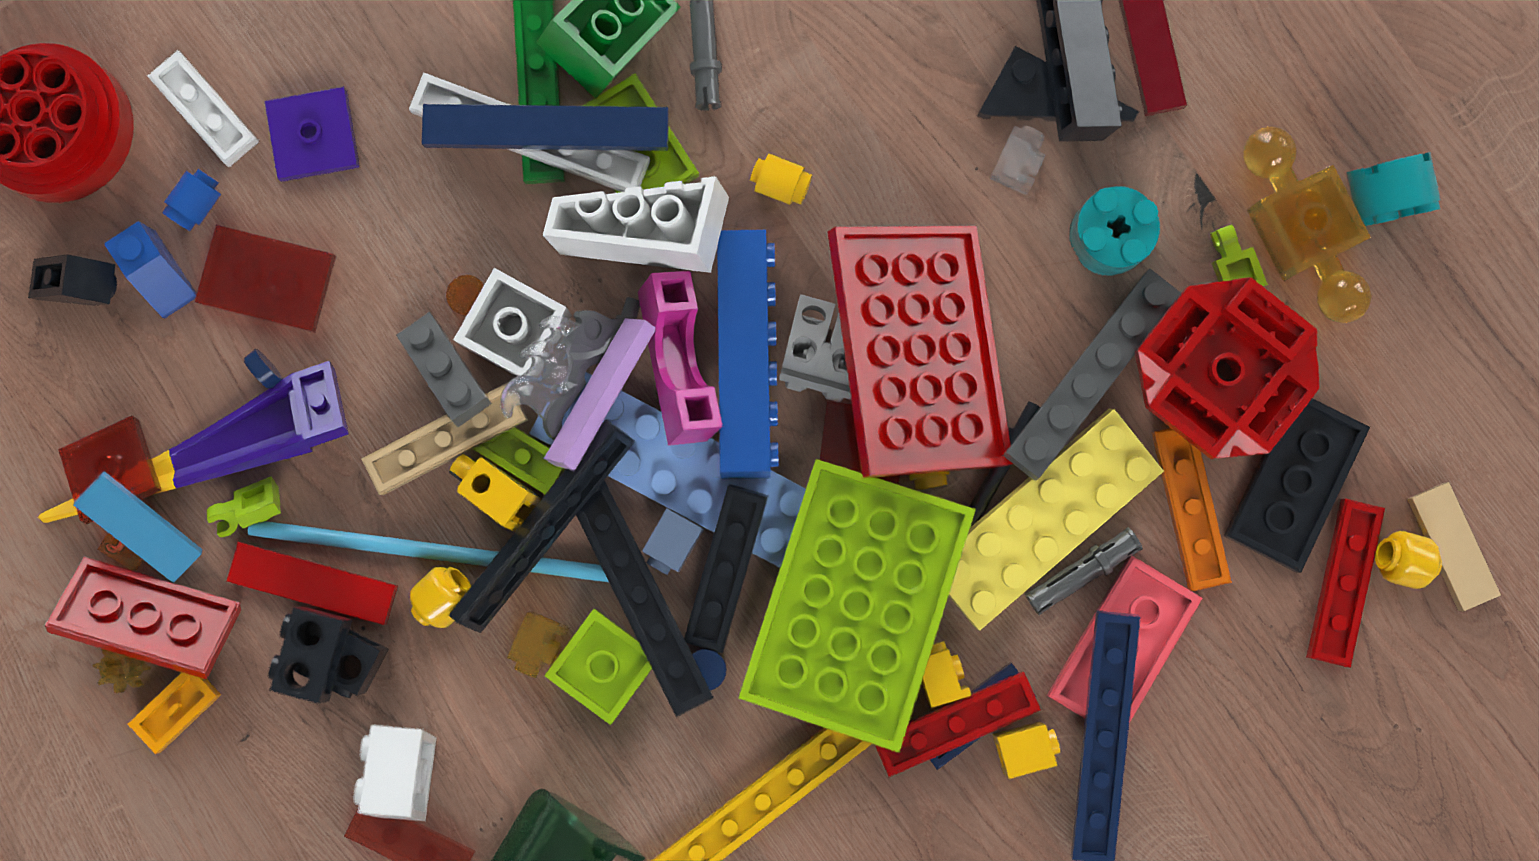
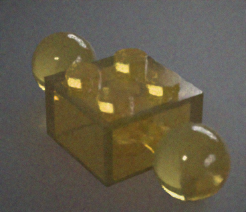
(1308, 224)

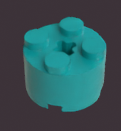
(1395, 186)
(1135, 221)

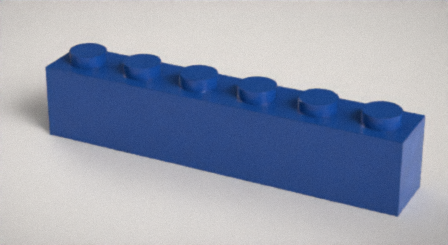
(743, 355)

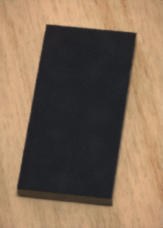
(1297, 486)

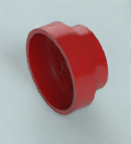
(85, 152)

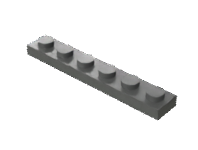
(1091, 375)

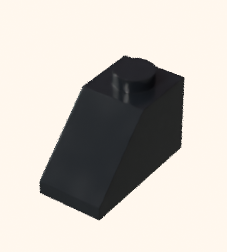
(72, 280)

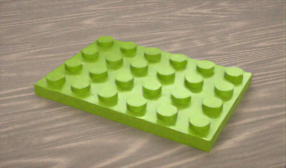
(857, 605)

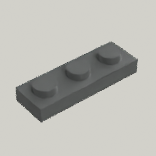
(443, 369)

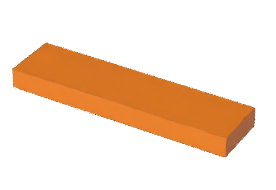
(1191, 511)

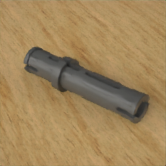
(705, 63)
(1094, 564)

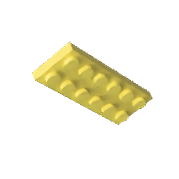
(1050, 517)

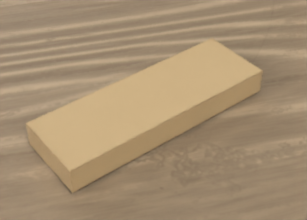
(1462, 560)

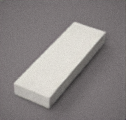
(203, 108)

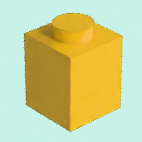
(1026, 749)

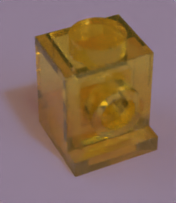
(536, 643)

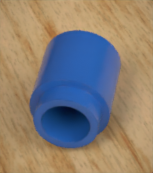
(191, 199)

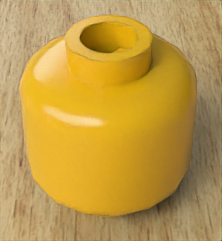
(1408, 559)
(438, 595)

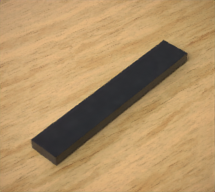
(541, 529)
(643, 603)

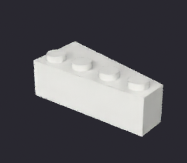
(652, 227)

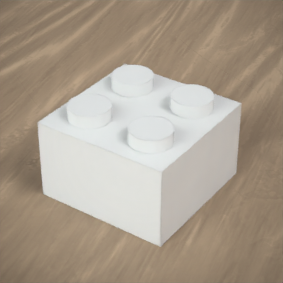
(506, 322)
(395, 773)

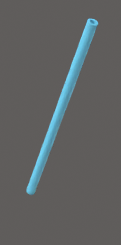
(416, 549)

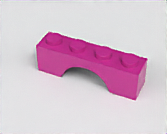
(685, 400)

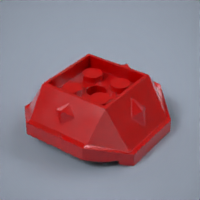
(1269, 359)

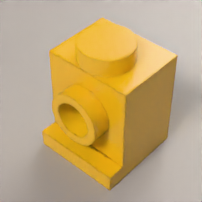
(942, 677)

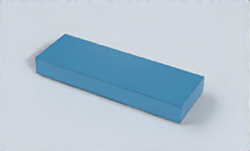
(138, 527)

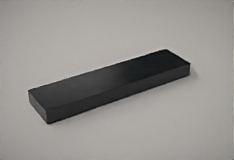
(726, 568)

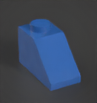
(151, 268)

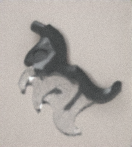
(561, 363)

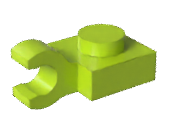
(1234, 261)
(250, 505)

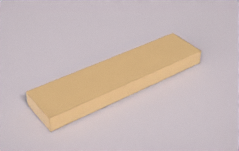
(438, 444)

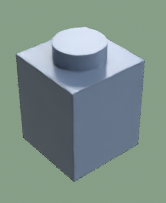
(671, 542)

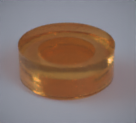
(463, 293)

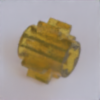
(109, 672)

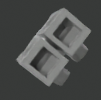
(810, 359)

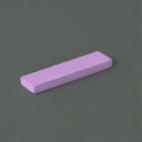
(600, 393)

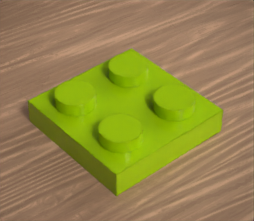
(600, 666)

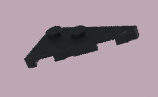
(1025, 91)

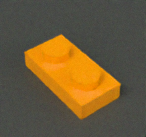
(173, 711)

